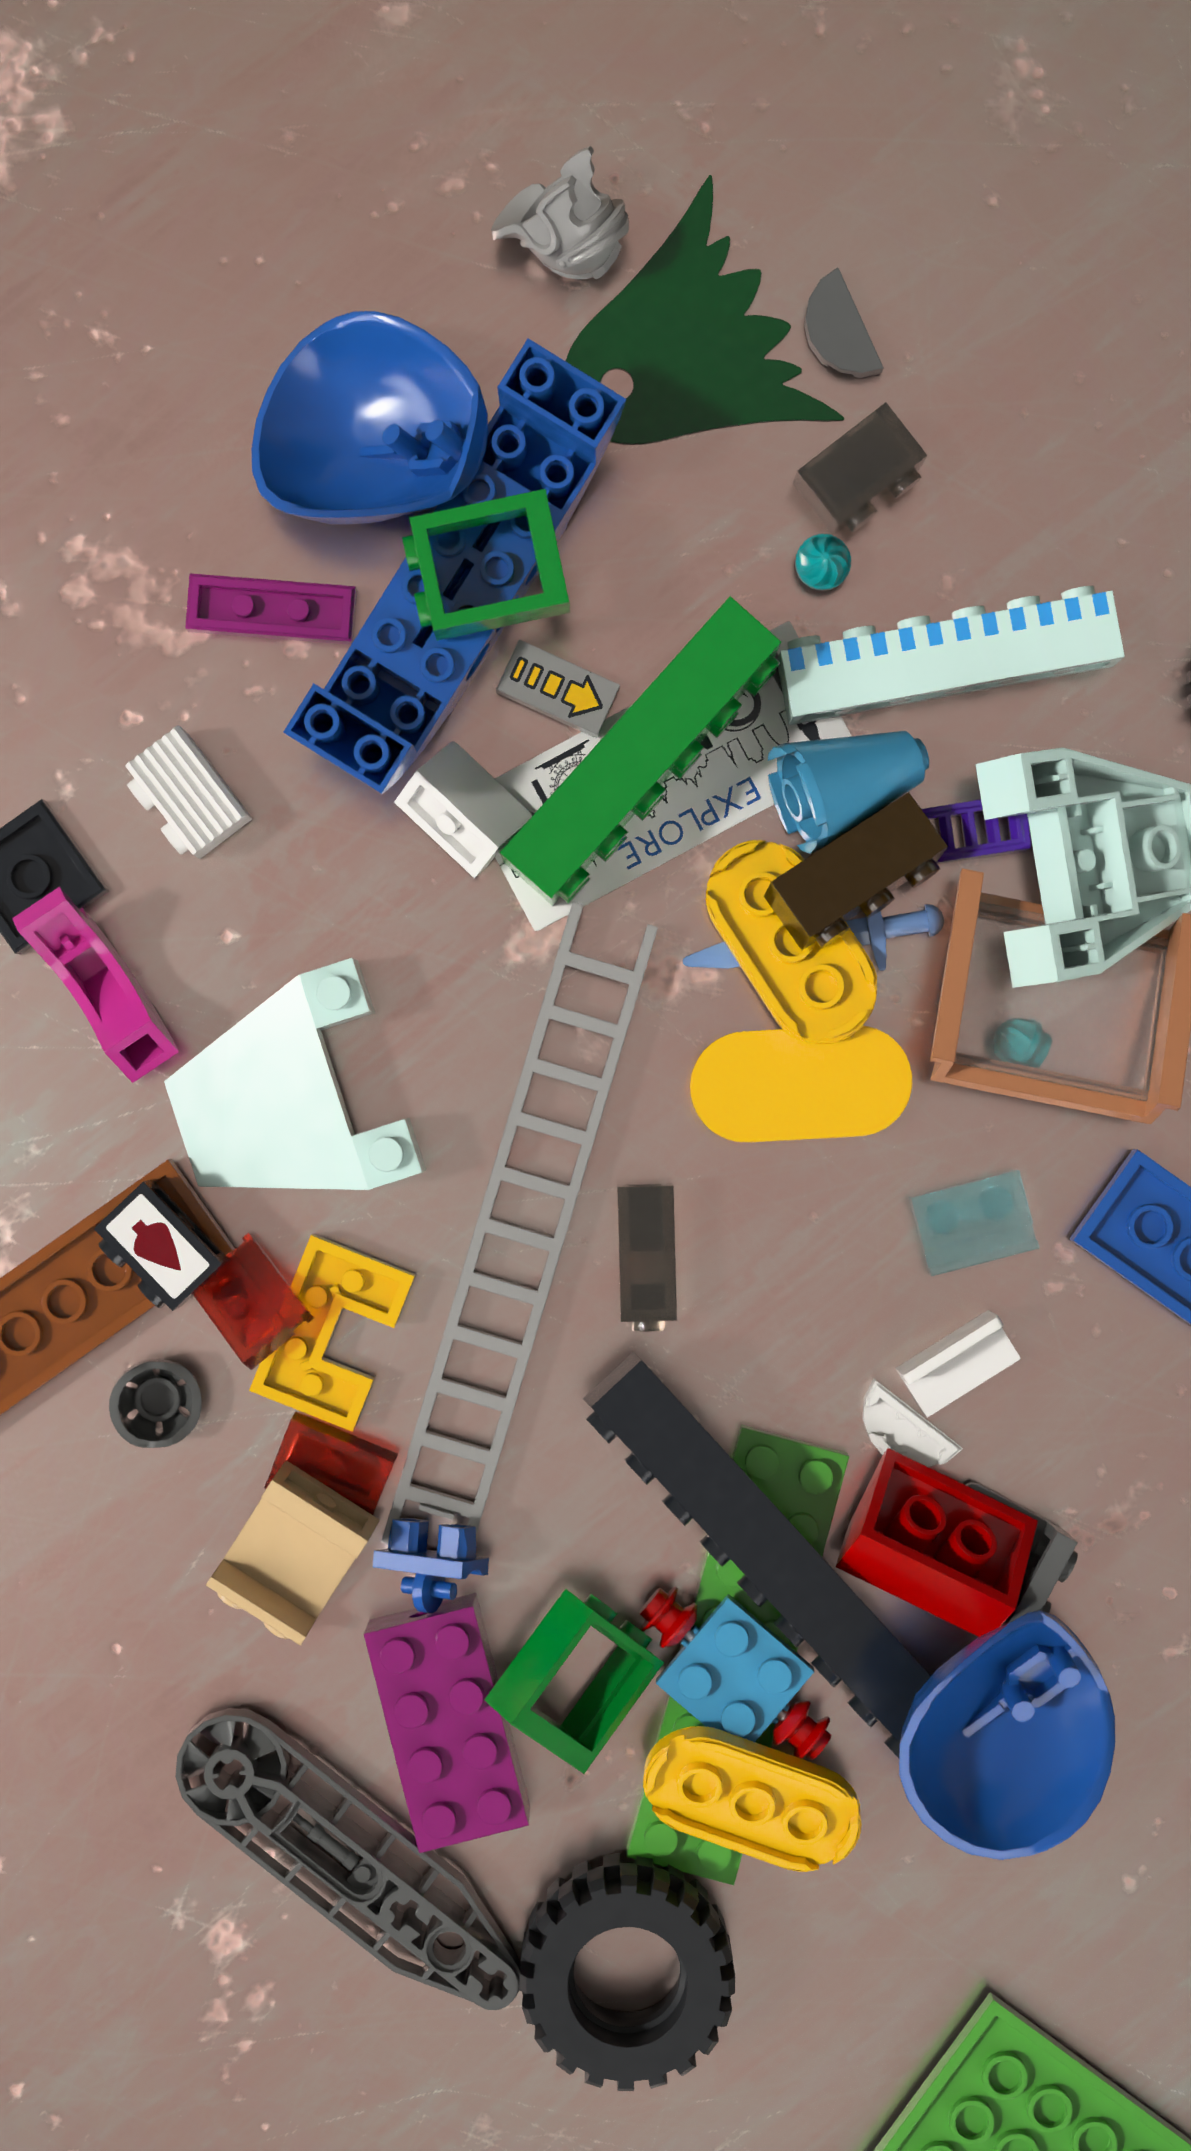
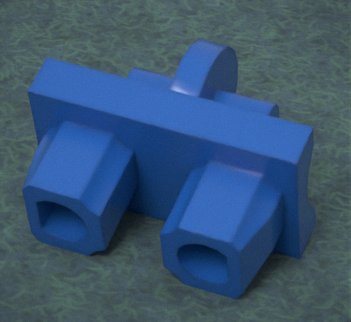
(409, 1553)

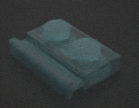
(974, 1222)

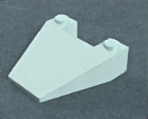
(1105, 855)
(268, 1104)

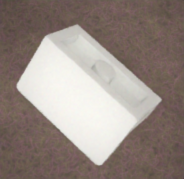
(462, 808)
(958, 1363)

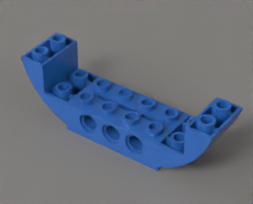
(396, 675)

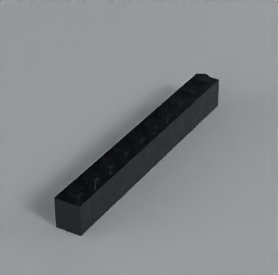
(761, 1543)

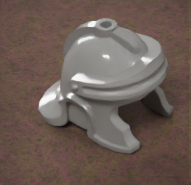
(568, 222)

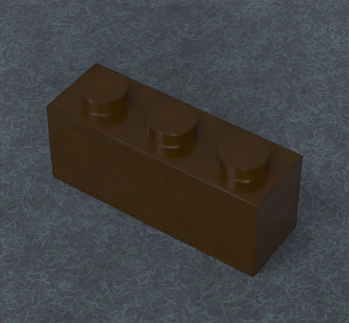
(856, 873)

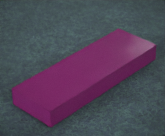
(271, 609)

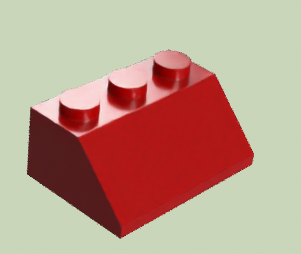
(938, 1545)

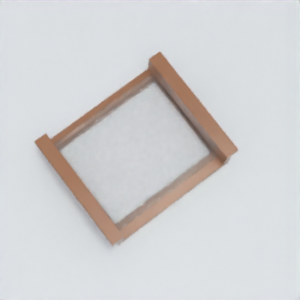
(1080, 1043)

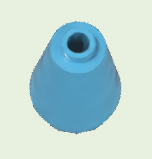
(842, 781)

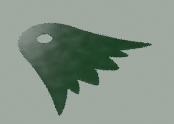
(690, 344)

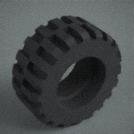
(639, 2042)

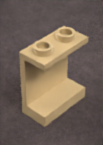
(292, 1553)

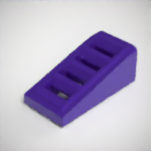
(1018, 830)

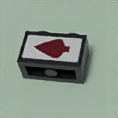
(159, 1246)

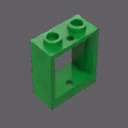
(429, 603)
(604, 1701)

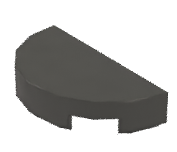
(837, 330)

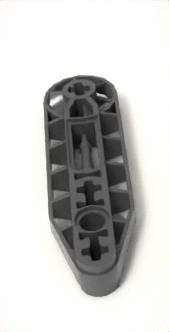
(376, 1881)

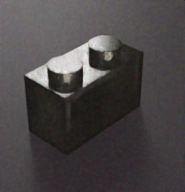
(861, 470)

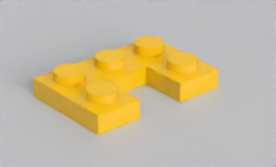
(327, 1282)

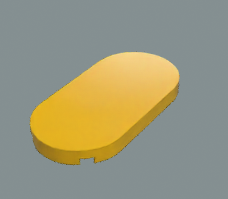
(809, 992)
(788, 1089)
(752, 1798)

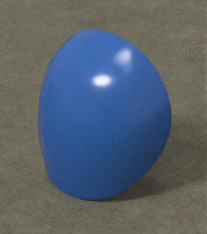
(368, 423)
(1010, 1741)

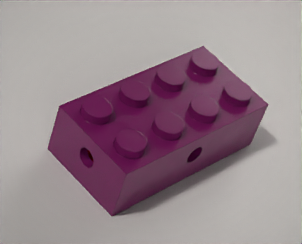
(445, 1738)

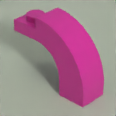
(99, 982)

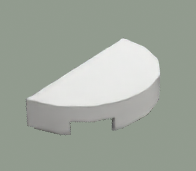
(899, 1427)

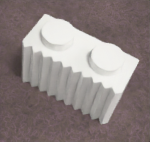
(187, 793)

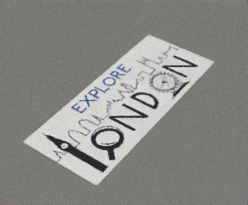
(714, 795)

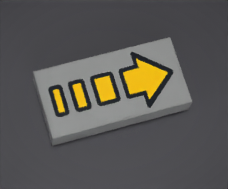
(557, 688)

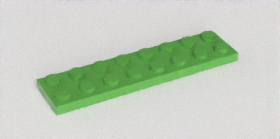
(805, 1488)

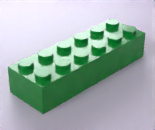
(641, 751)

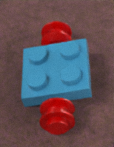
(735, 1673)

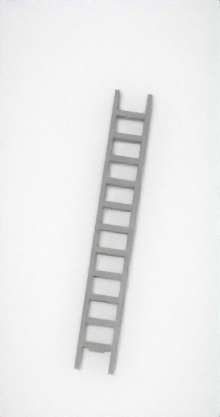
(441, 1503)

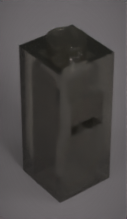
(647, 1255)

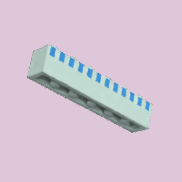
(949, 656)

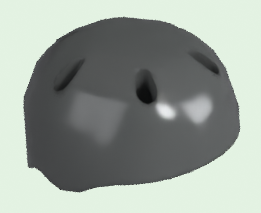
(156, 1400)

